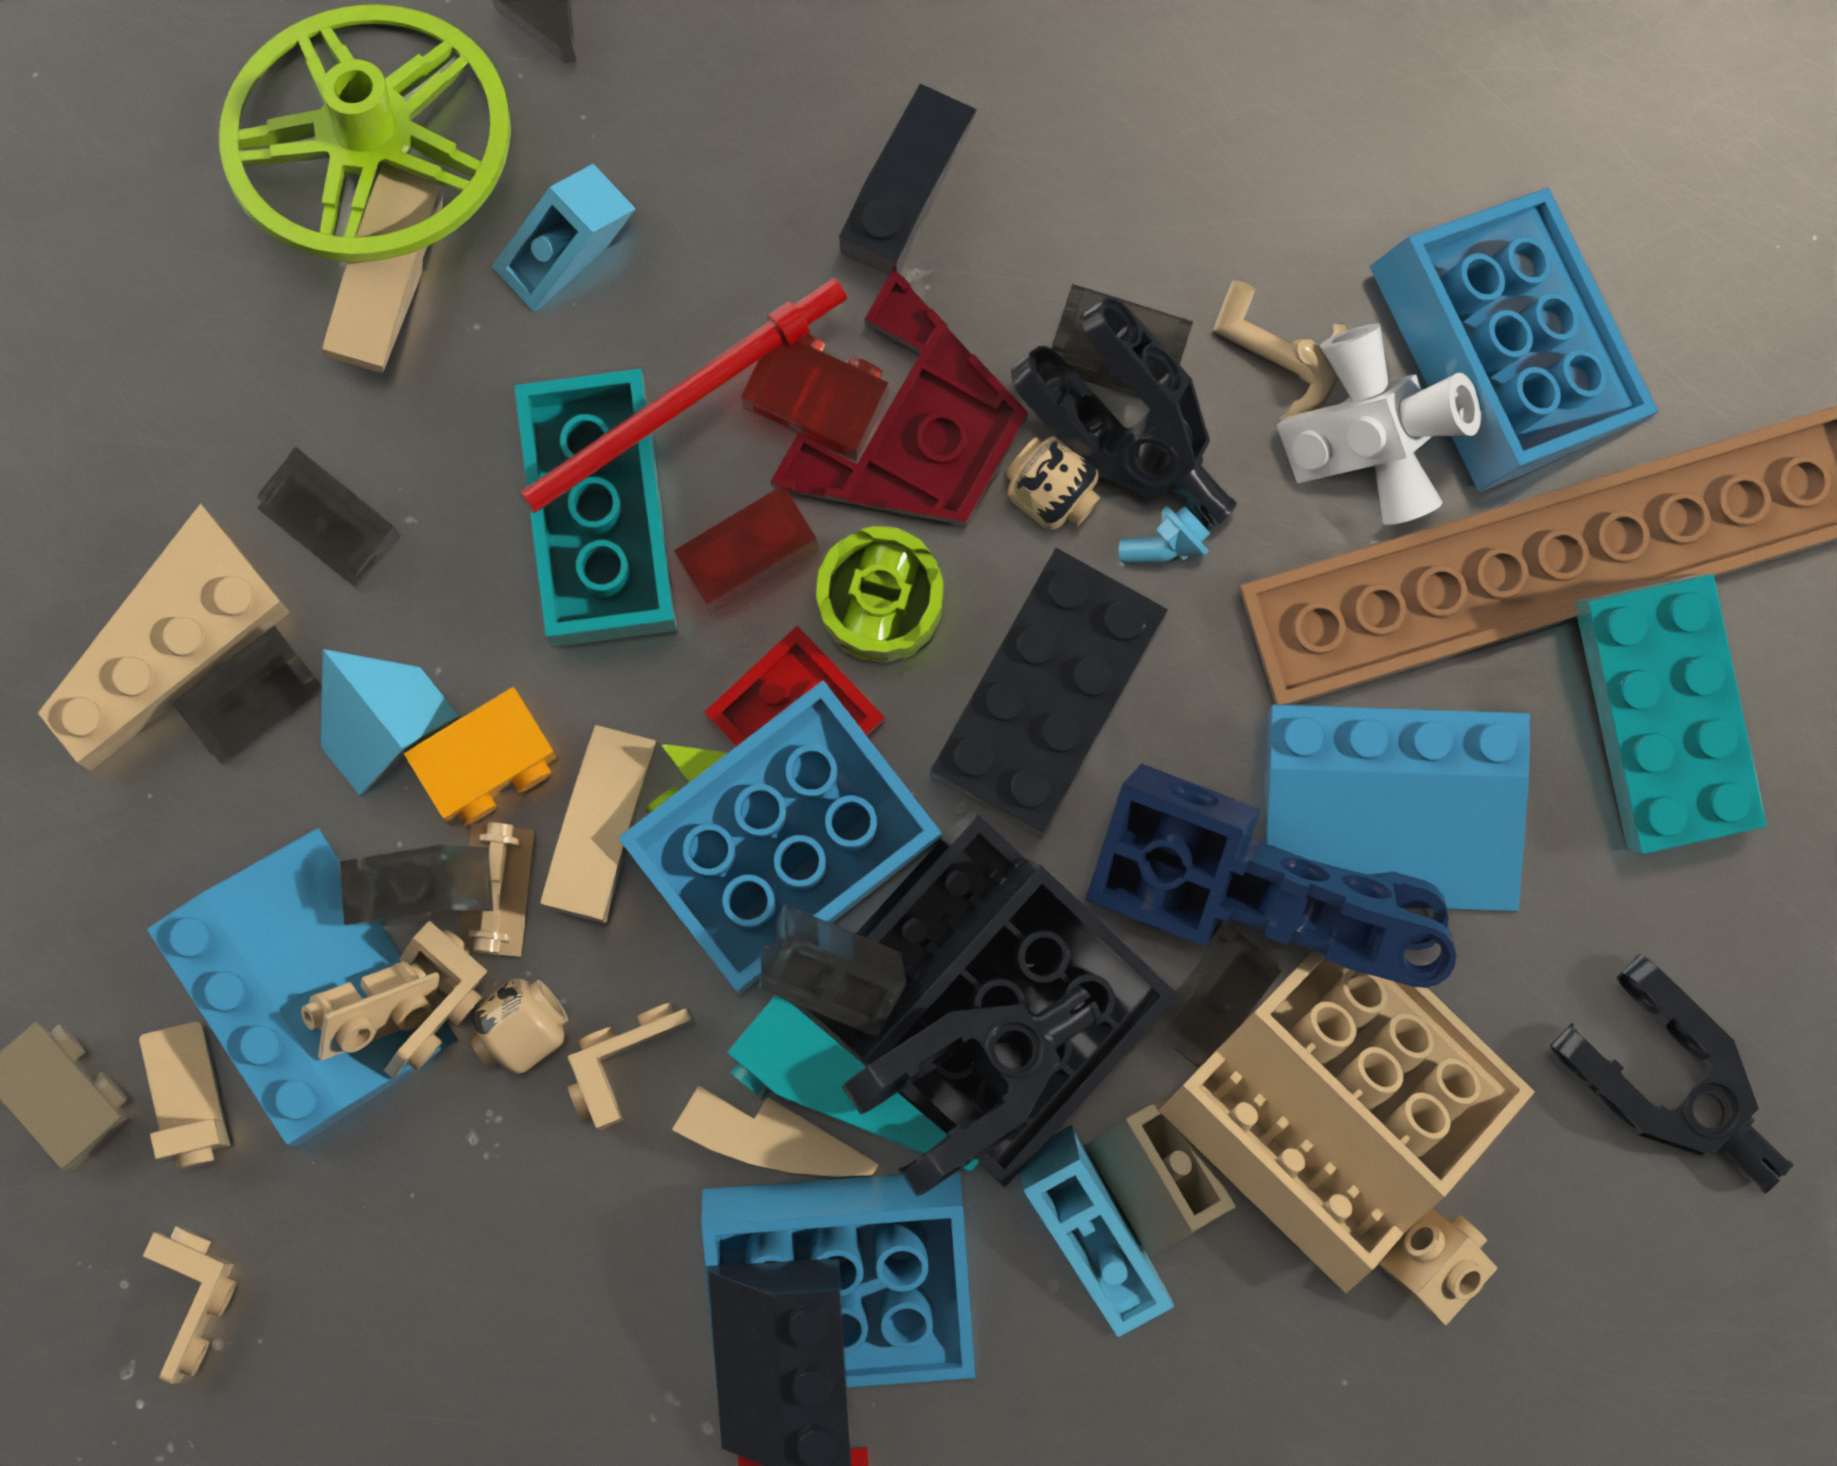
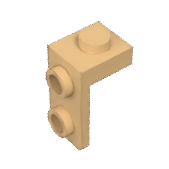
(459, 976)
(592, 1092)
(183, 1095)
(189, 1256)

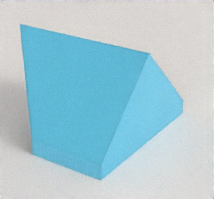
(376, 714)

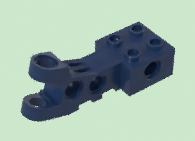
(1190, 862)

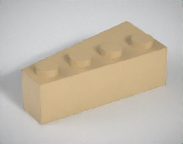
(169, 634)

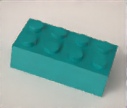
(605, 538)
(1670, 713)

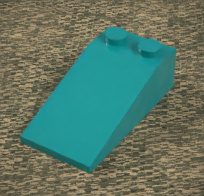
(808, 1068)

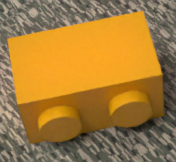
(482, 758)

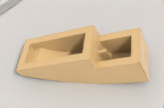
(379, 292)
(599, 811)
(771, 1140)

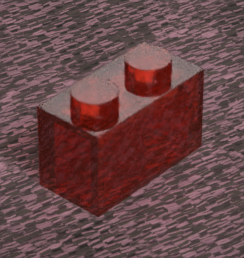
(818, 395)
(746, 549)

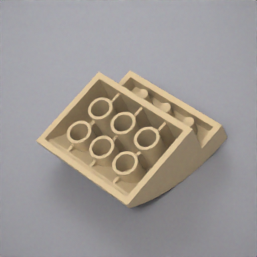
(1347, 1110)

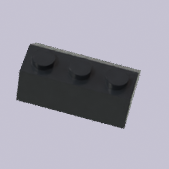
(781, 1362)

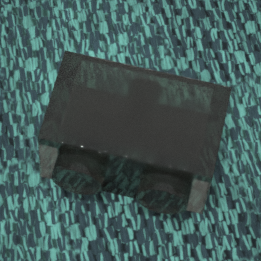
(416, 885)

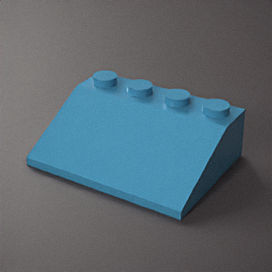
(1528, 327)
(1404, 796)
(782, 819)
(257, 955)
(896, 1260)

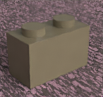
(58, 1096)
(1158, 1178)

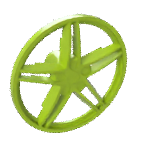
(363, 126)

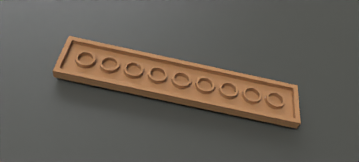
(1535, 557)

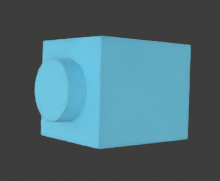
(562, 235)

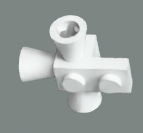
(1379, 425)

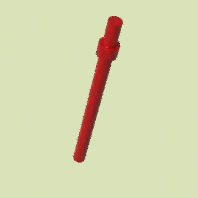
(784, 326)

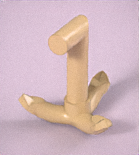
(1300, 356)

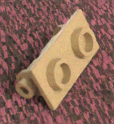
(510, 868)
(396, 1001)

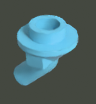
(1179, 534)

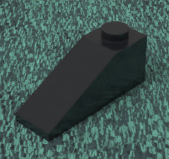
(905, 180)

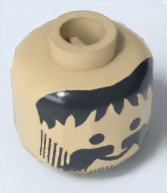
(1052, 483)
(518, 1025)

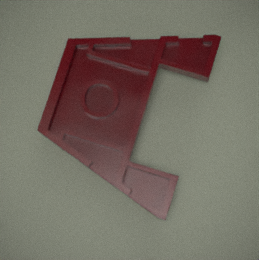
(936, 438)

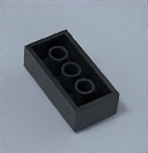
(1048, 693)

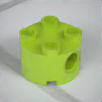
(880, 594)

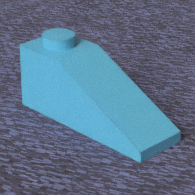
(1094, 1232)

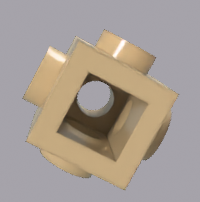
(1440, 1264)

